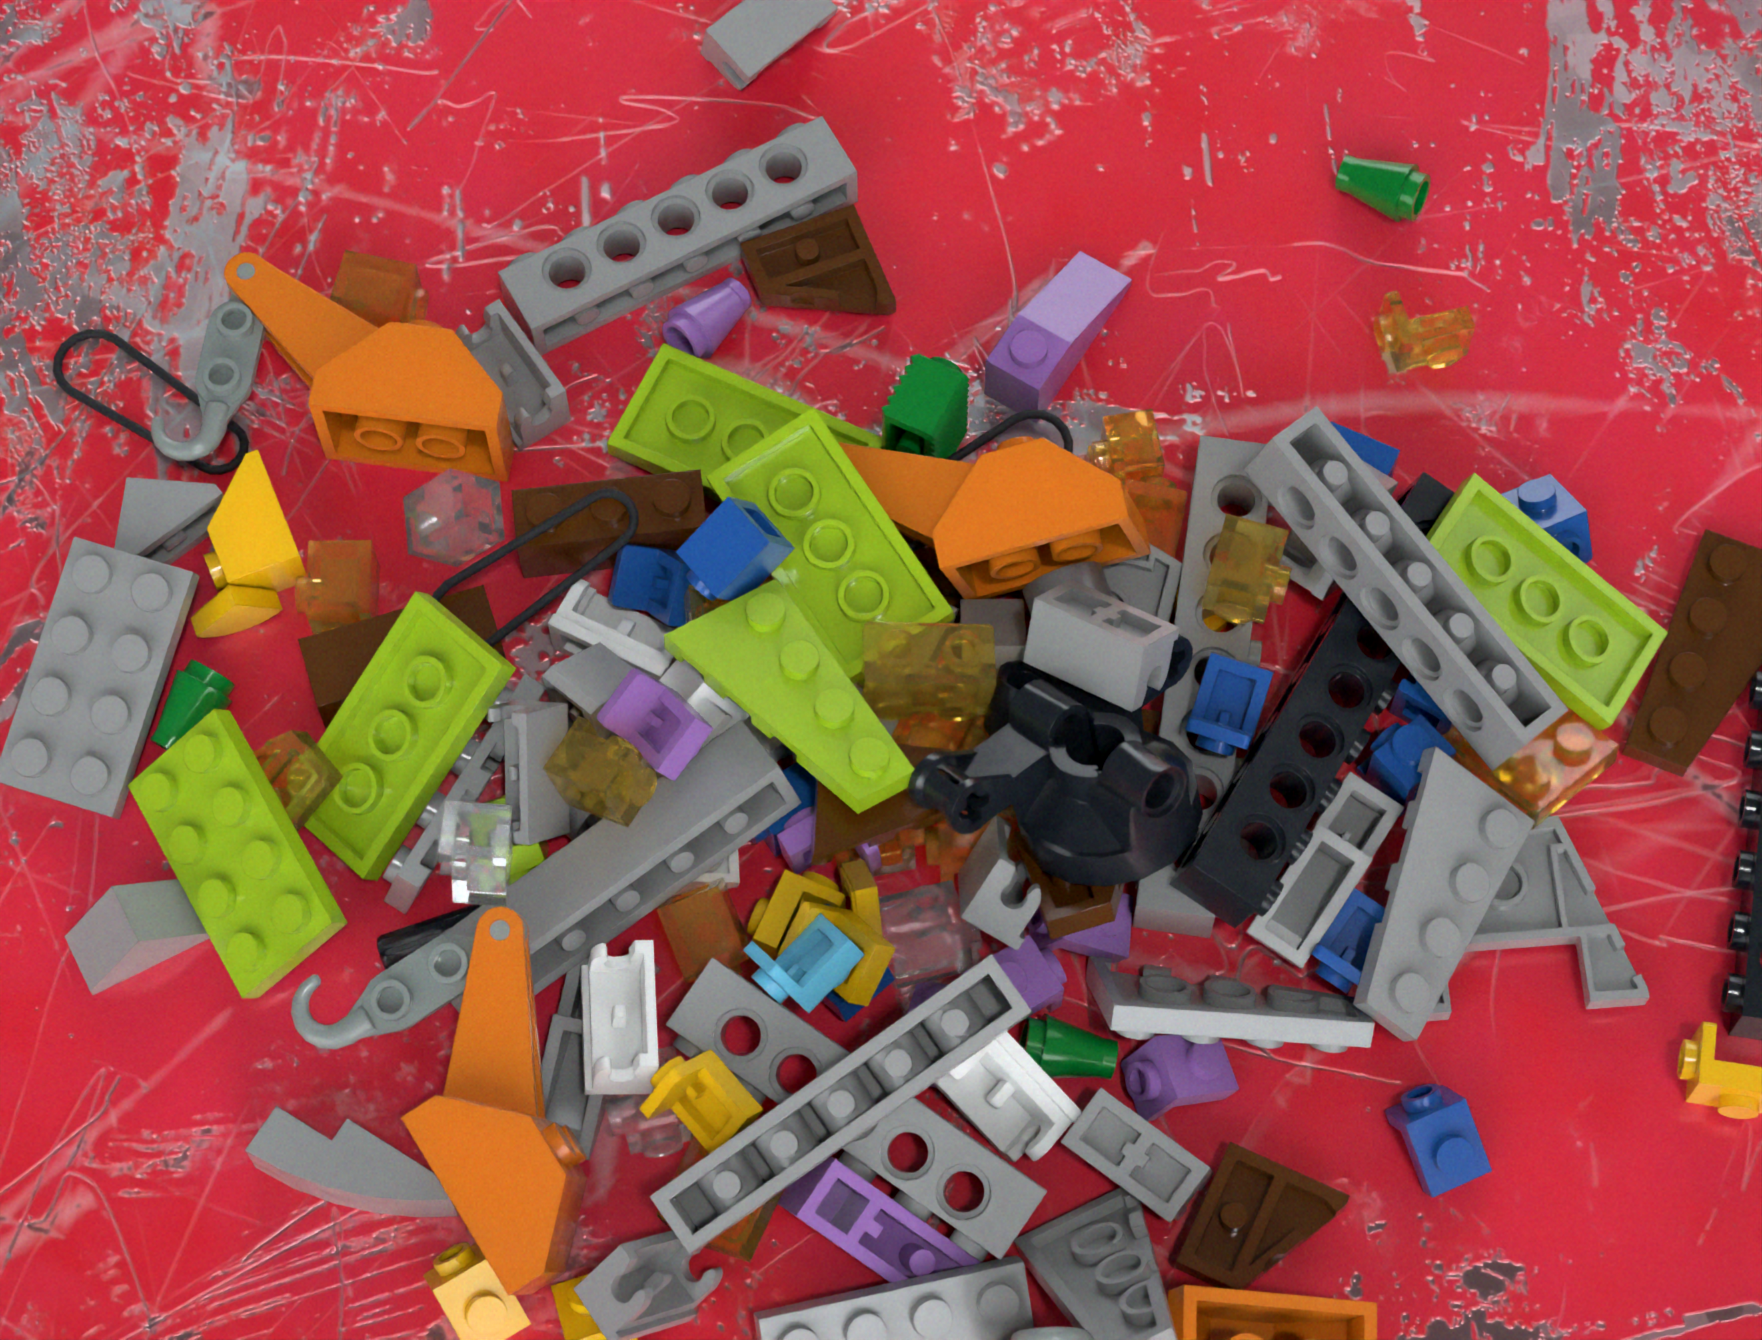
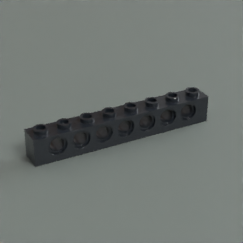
(1216, 866)

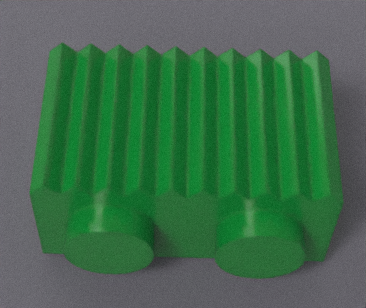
(927, 409)

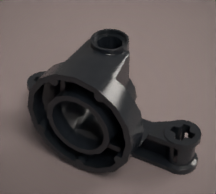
(1084, 779)

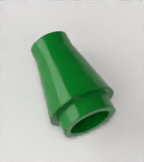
(1386, 186)
(190, 699)
(1067, 1049)

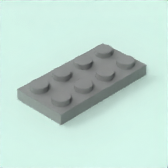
(96, 677)

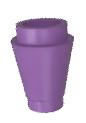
(707, 318)

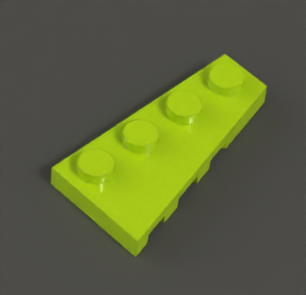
(794, 689)

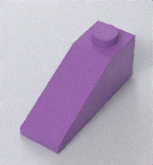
(1053, 334)
(870, 1224)

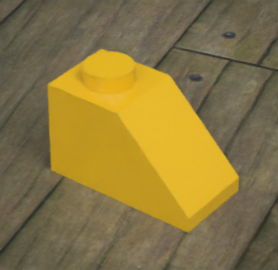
(252, 534)

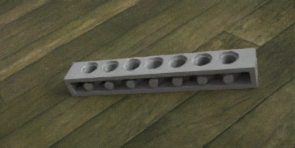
(1216, 482)

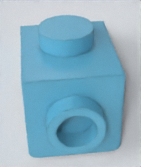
(808, 966)

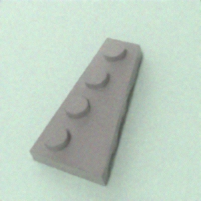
(475, 768)
(1447, 875)
(1224, 1009)
(1102, 1269)
(954, 1304)

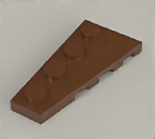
(1704, 657)

